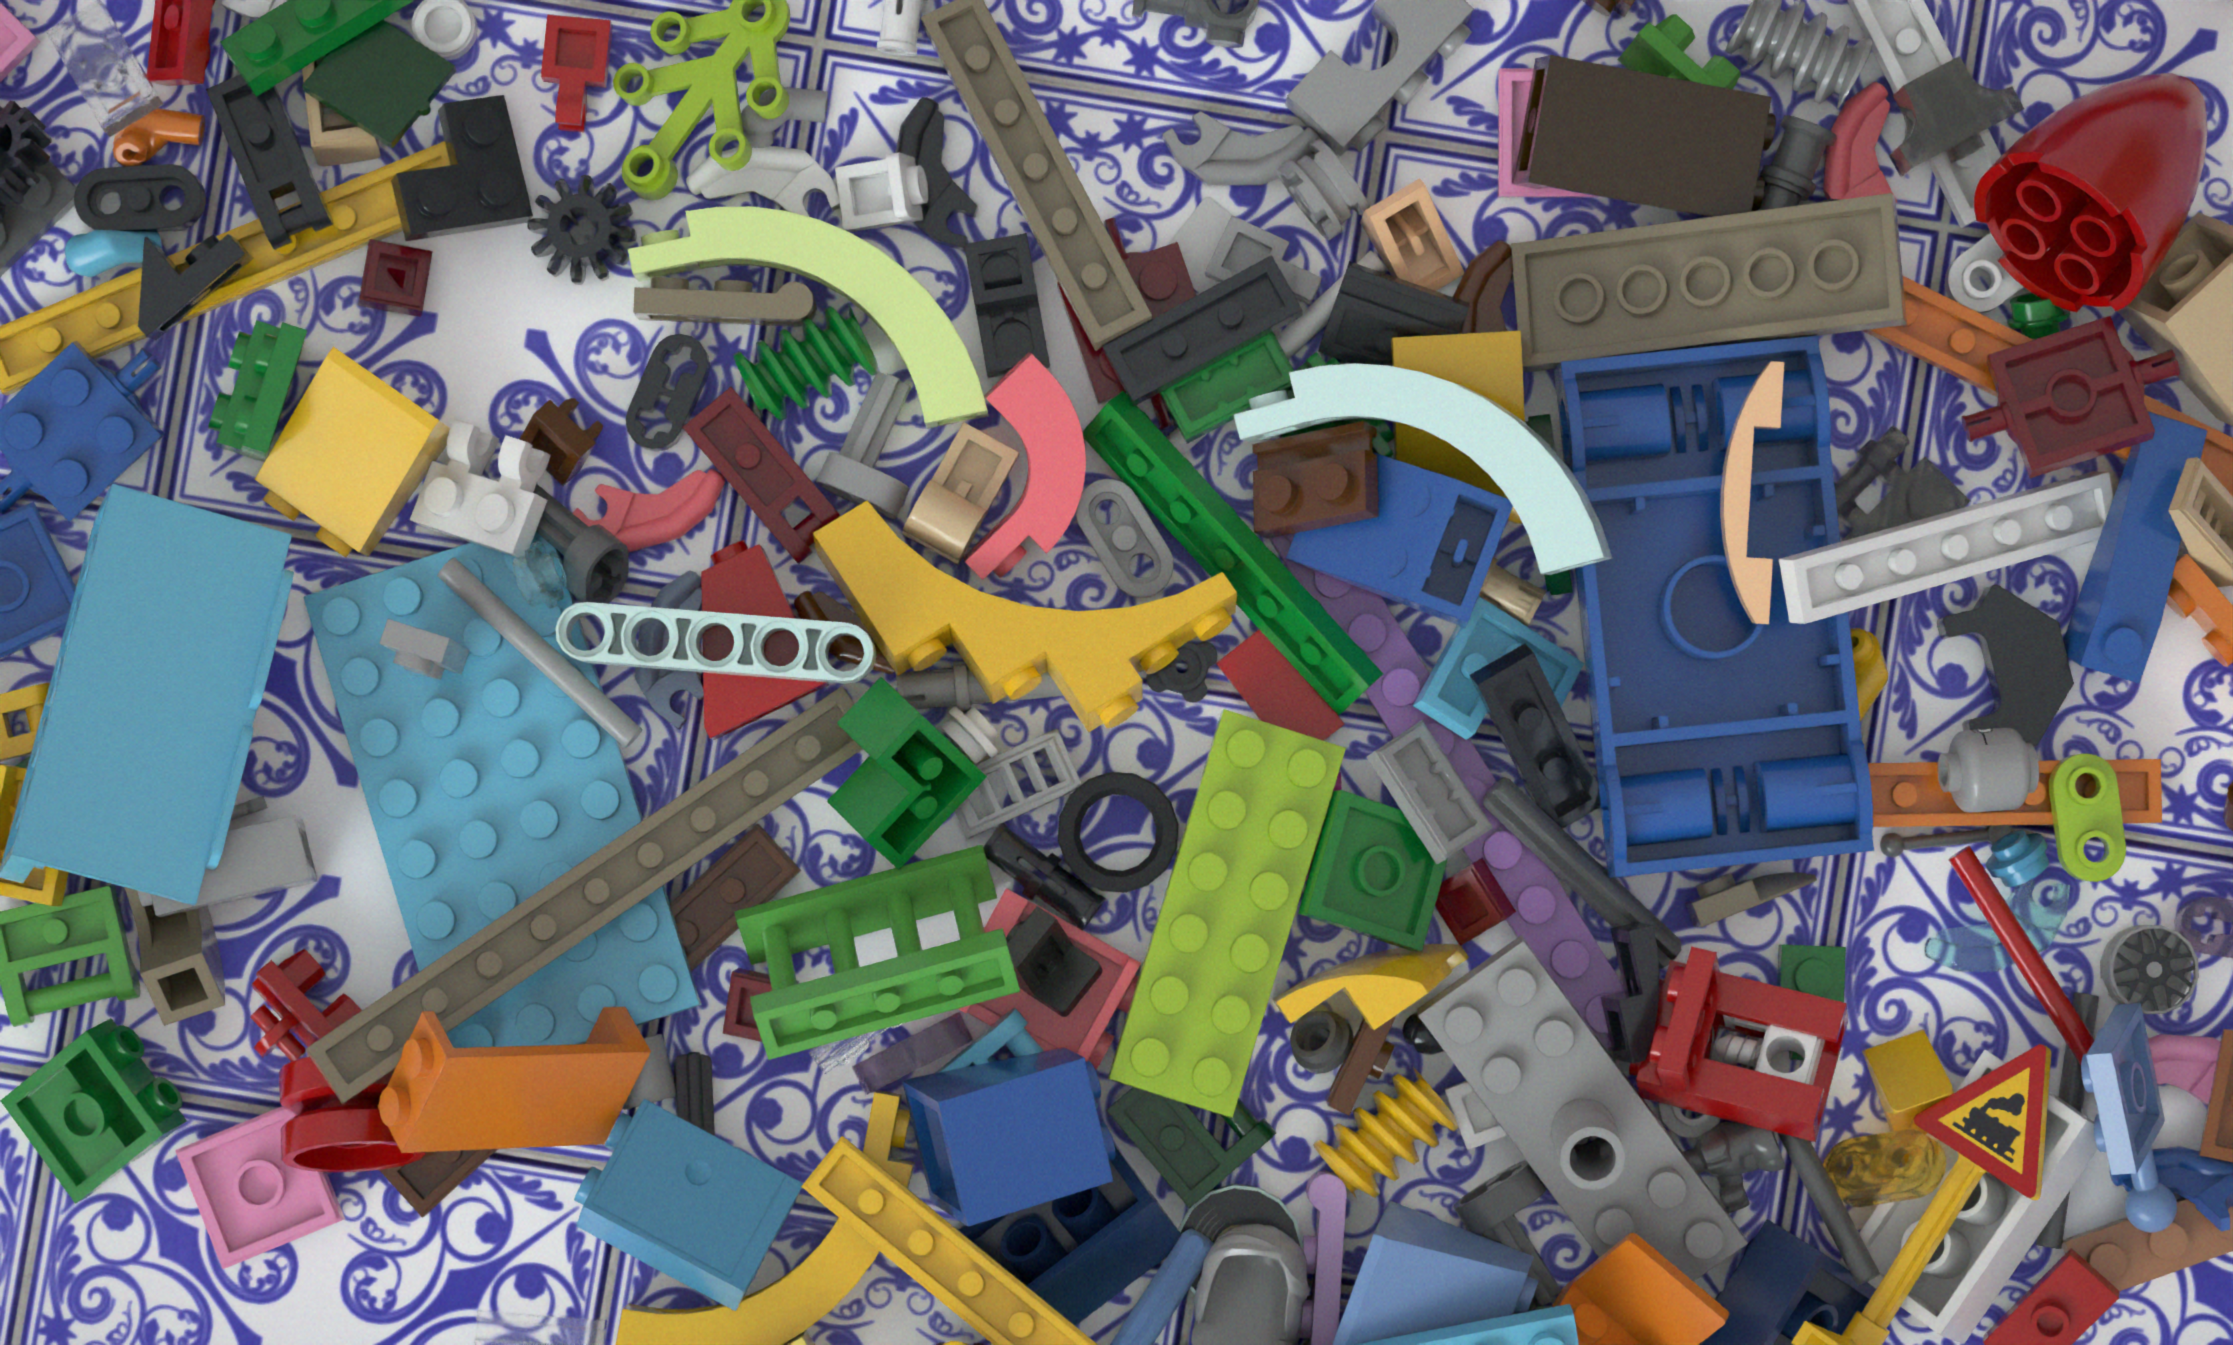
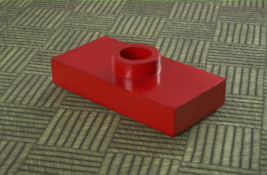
(2056, 1307)

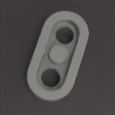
(1124, 539)

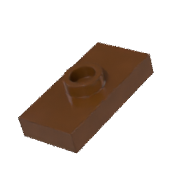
(1367, 1057)

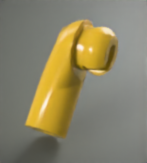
(1869, 667)

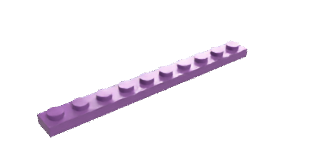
(1541, 905)

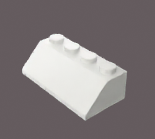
(1990, 1230)

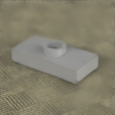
(1429, 792)

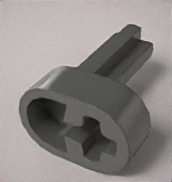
(592, 555)
(1491, 1212)

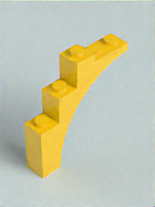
(1006, 644)

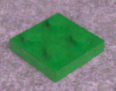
(1372, 874)

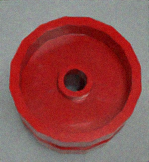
(334, 1134)

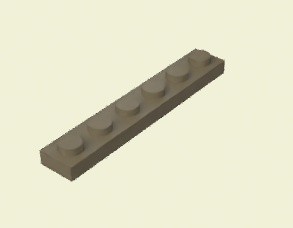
(1036, 170)

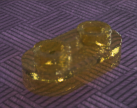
(1877, 1168)

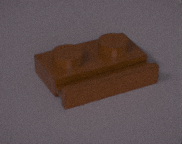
(1315, 480)

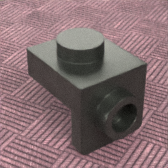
(1049, 963)

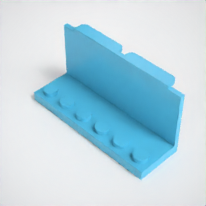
(152, 697)

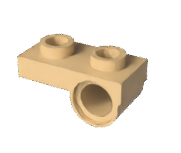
(960, 493)

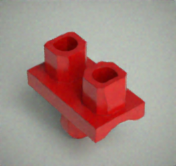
(285, 991)

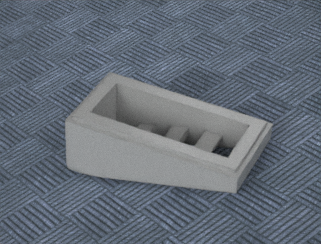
(1063, 768)

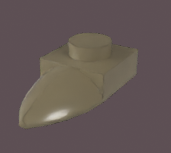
(1724, 897)

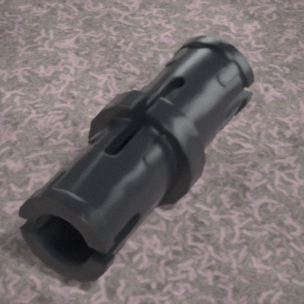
(1079, 902)

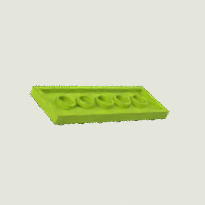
(1226, 913)

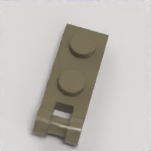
(728, 304)

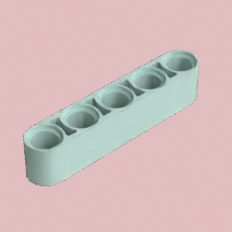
(685, 633)

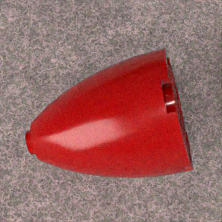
(2100, 189)

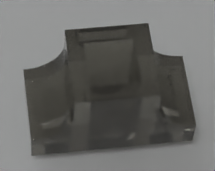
(1948, 115)

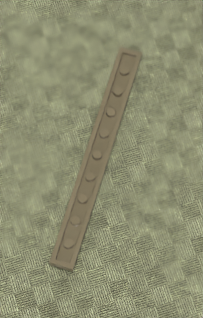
(589, 895)

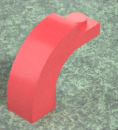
(1056, 466)

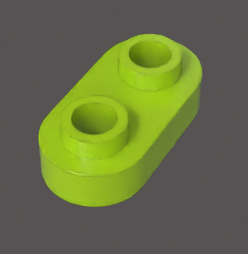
(2082, 818)

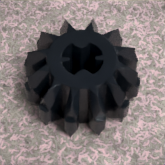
(564, 244)

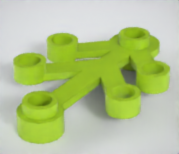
(709, 82)

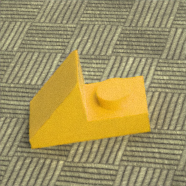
(1907, 1079)

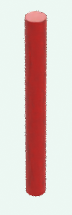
(2022, 951)

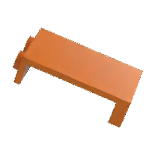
(511, 1093)

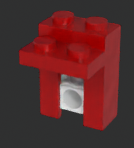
(1702, 1000)

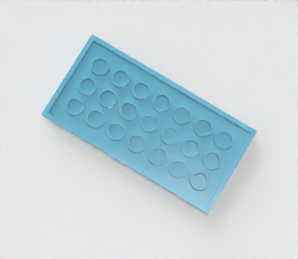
(492, 794)

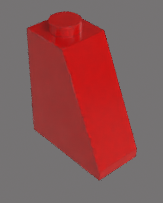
(746, 585)

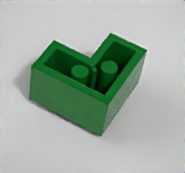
(908, 779)

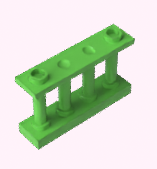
(887, 991)

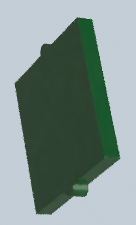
(380, 81)

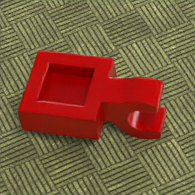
(575, 57)

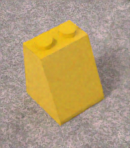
(350, 455)

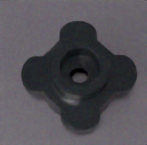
(1192, 682)

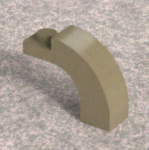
(179, 961)

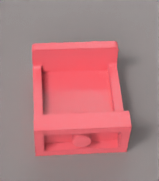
(1085, 1026)

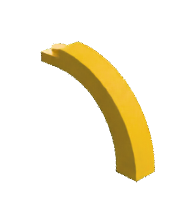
(804, 1293)

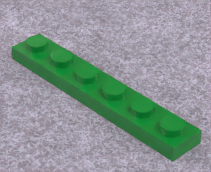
(1225, 544)

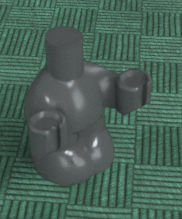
(1731, 1151)

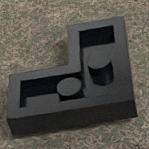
(480, 185)

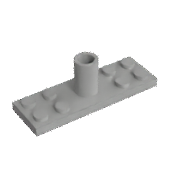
(1557, 1084)

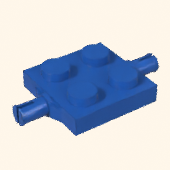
(75, 430)

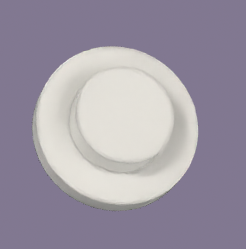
(971, 734)

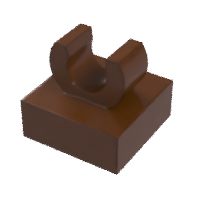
(563, 439)

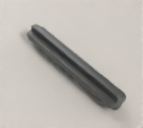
(1574, 864)

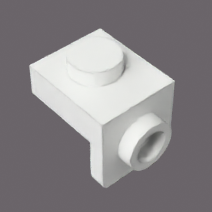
(881, 192)

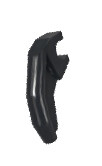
(923, 138)

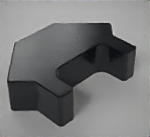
(2021, 658)

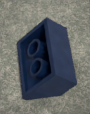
(1083, 1244)
(1781, 1287)

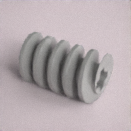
(1801, 47)

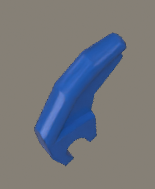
(2195, 1177)

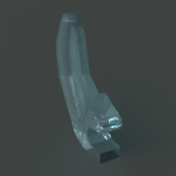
(1979, 948)

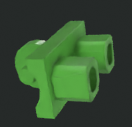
(1661, 52)

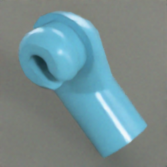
(105, 249)

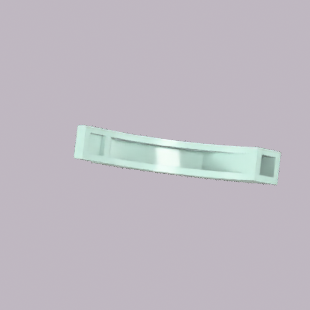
(1521, 462)

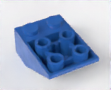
(1422, 549)

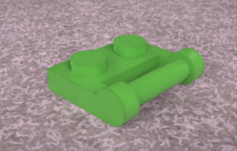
(52, 935)

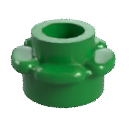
(2036, 316)

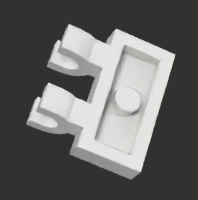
(479, 509)

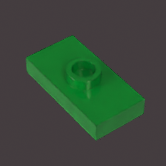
(1225, 387)

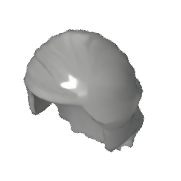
(1251, 1289)

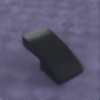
(1006, 302)
(1633, 1012)

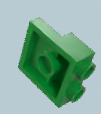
(265, 374)
(95, 1108)

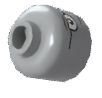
(1989, 770)

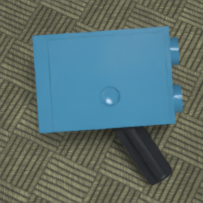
(685, 1195)

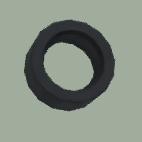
(1118, 784)

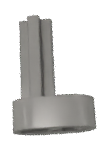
(852, 470)

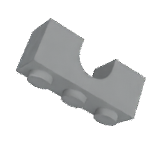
(1346, 101)

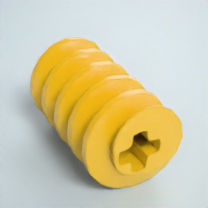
(1386, 1134)

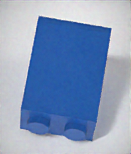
(1009, 1133)

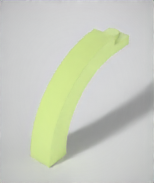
(847, 265)

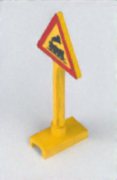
(1994, 1129)

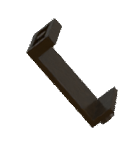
(1643, 138)

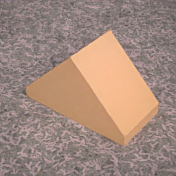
(1412, 238)

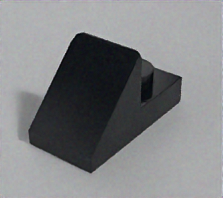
(172, 294)

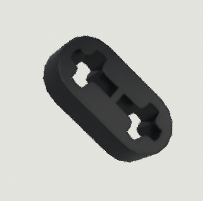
(653, 386)

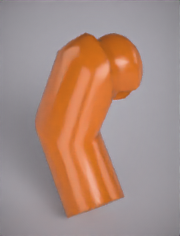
(153, 131)

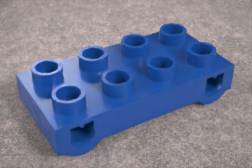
(1705, 726)

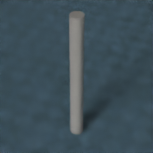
(539, 652)

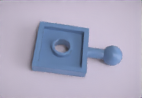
(2129, 1113)

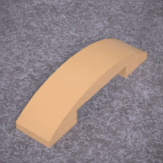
(1761, 411)

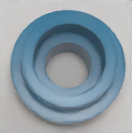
(2018, 858)

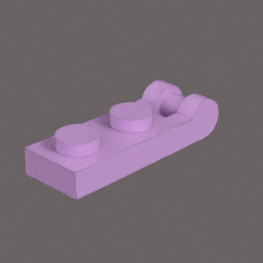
(1324, 1258)

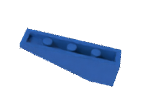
(2134, 557)

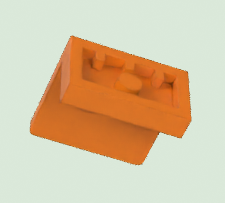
(1639, 1300)

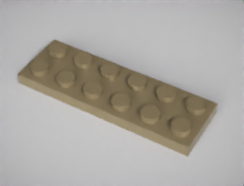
(1710, 282)

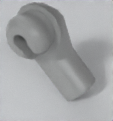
(803, 106)

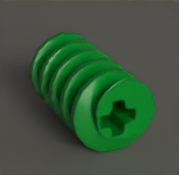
(806, 363)

